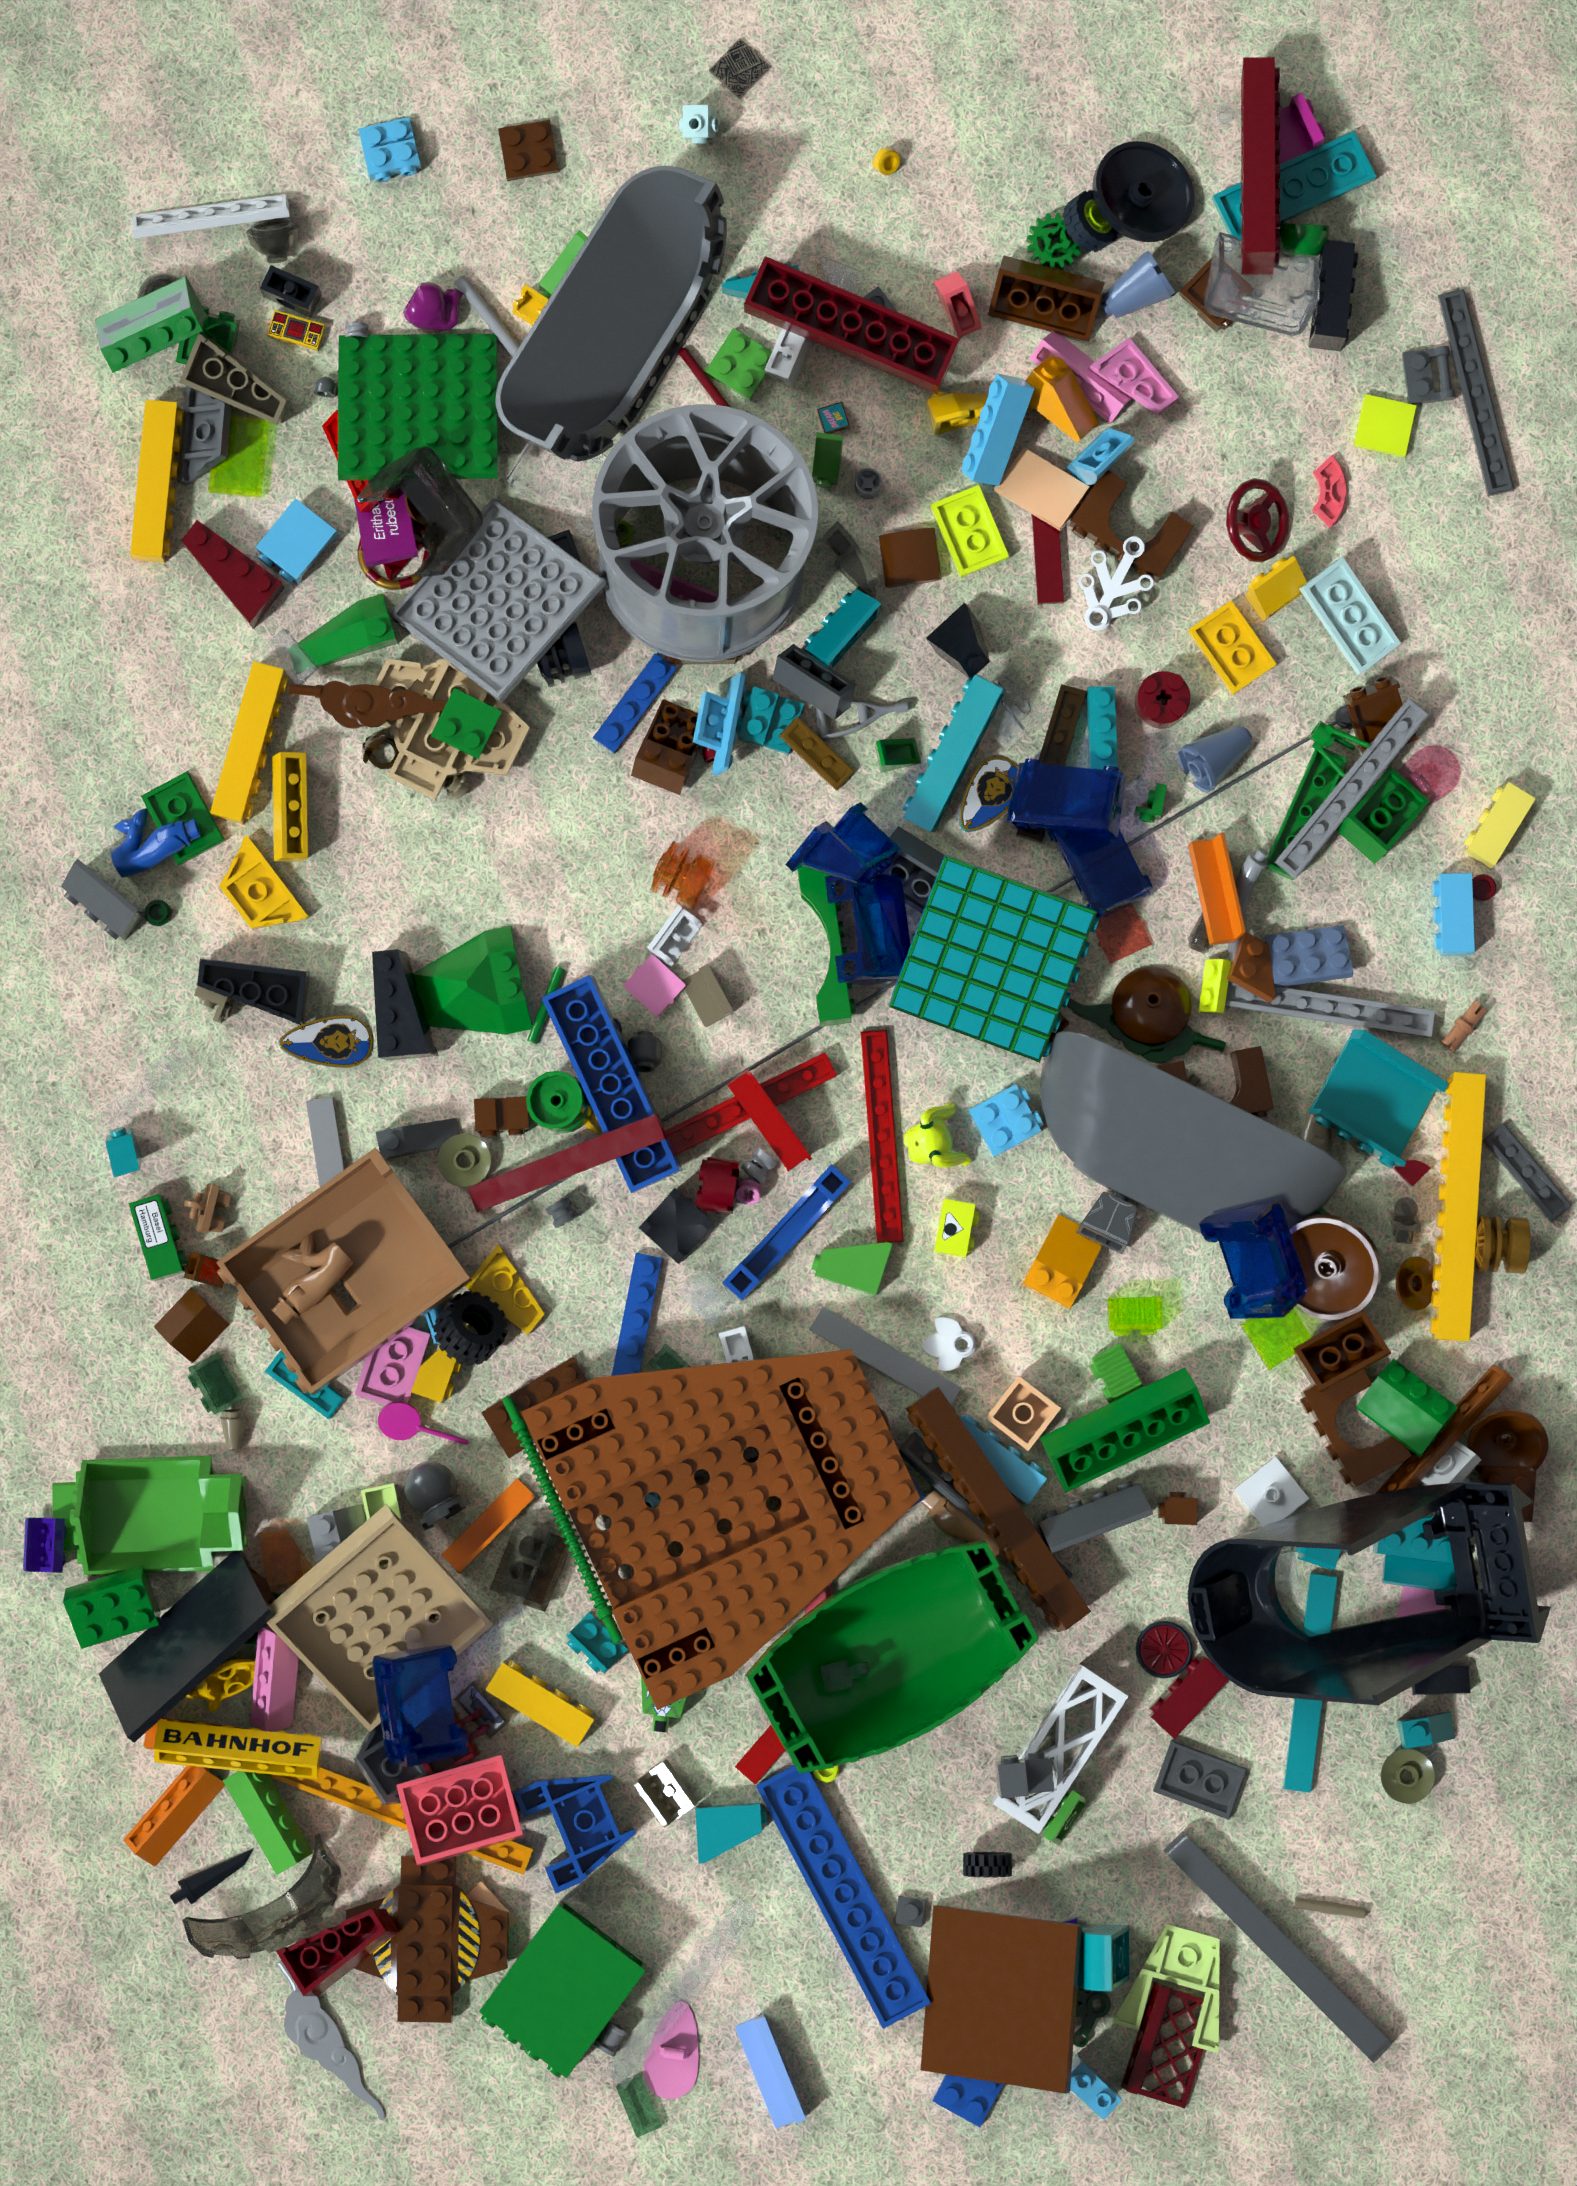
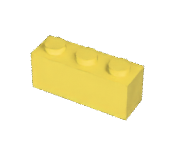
(1498, 824)

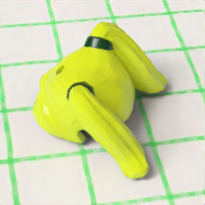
(934, 1139)

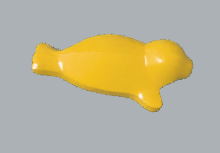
(225, 1681)

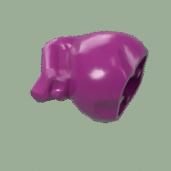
(433, 308)

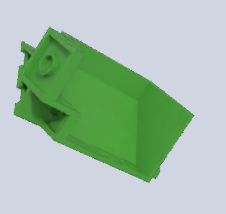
(151, 1514)

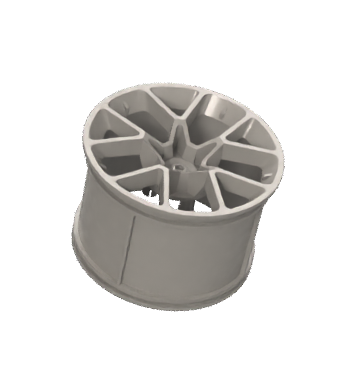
(704, 527)

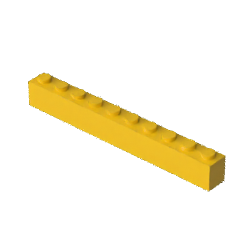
(1459, 1207)

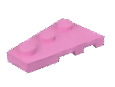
(1135, 376)

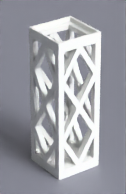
(1090, 1736)

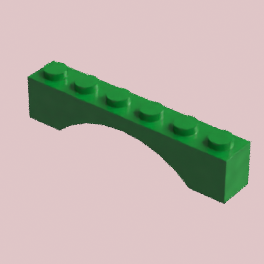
(832, 999)

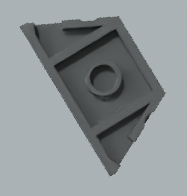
(203, 435)
(380, 1771)

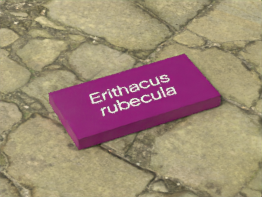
(387, 532)

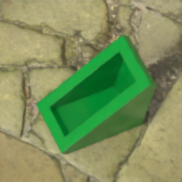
(896, 753)

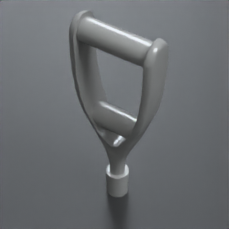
(865, 720)

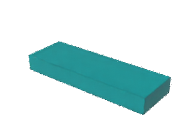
(324, 1402)
(1417, 1573)

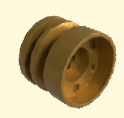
(1504, 1245)

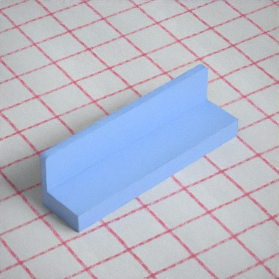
(770, 2071)

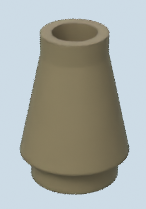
(233, 1427)

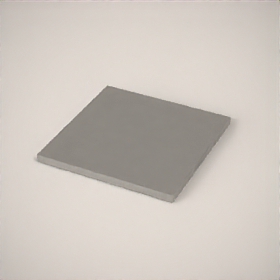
(499, 602)

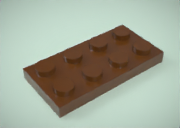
(543, 1388)

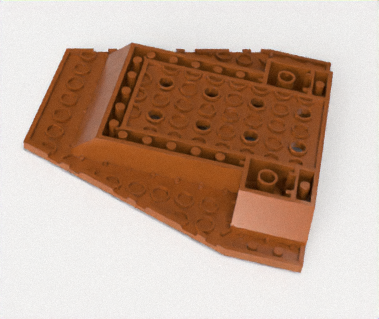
(727, 1593)

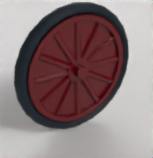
(1164, 1649)

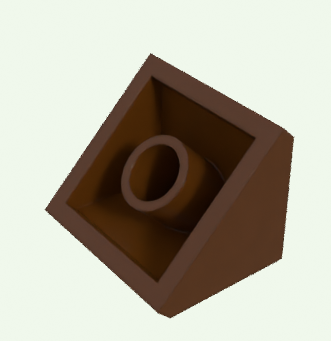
(191, 1325)

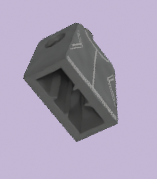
(1109, 1222)

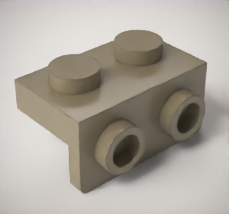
(665, 1793)

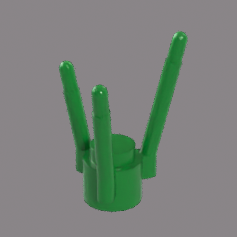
(1325, 734)

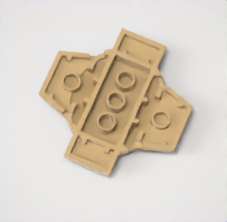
(427, 762)

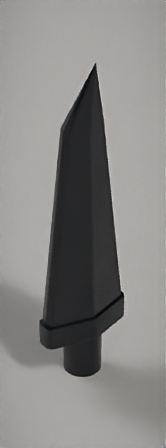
(202, 1882)

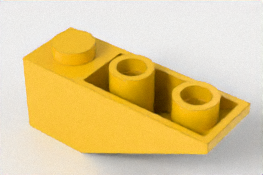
(435, 1376)

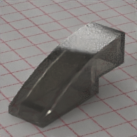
(850, 560)

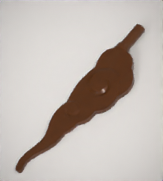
(367, 704)

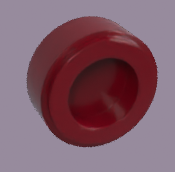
(1483, 887)

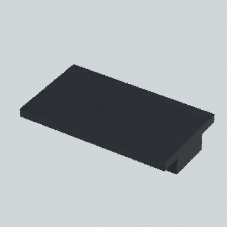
(187, 1644)

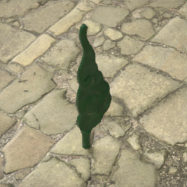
(1159, 1053)

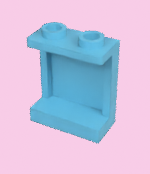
(295, 541)
(1093, 2088)

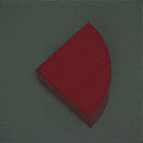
(1412, 1171)

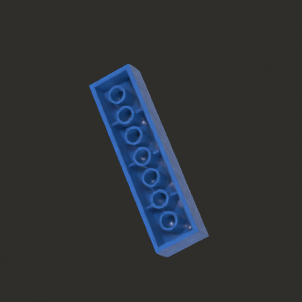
(608, 1076)

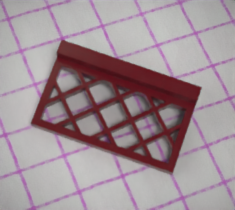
(1146, 2044)

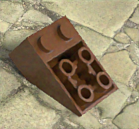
(668, 748)

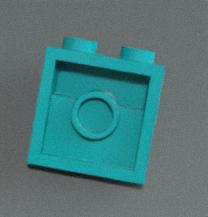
(766, 718)

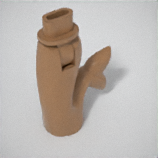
(313, 1286)
(954, 1521)

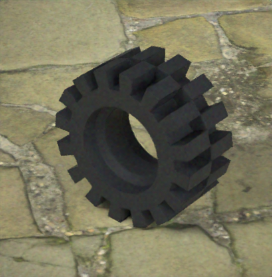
(987, 1864)

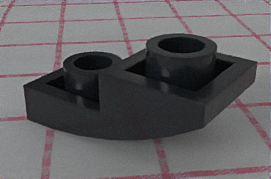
(1445, 1681)

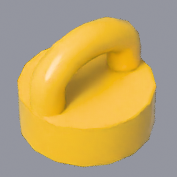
(886, 161)

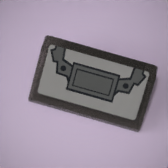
(475, 1698)

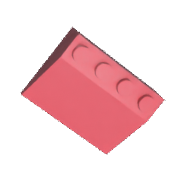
(460, 1810)

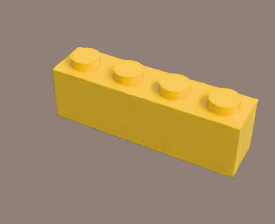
(290, 807)
(540, 1703)

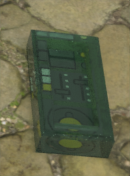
(639, 2107)

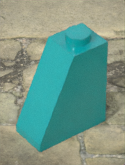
(726, 1826)

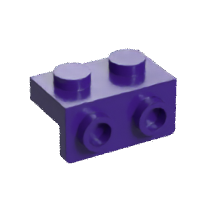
(44, 1545)

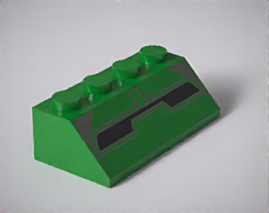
(150, 324)

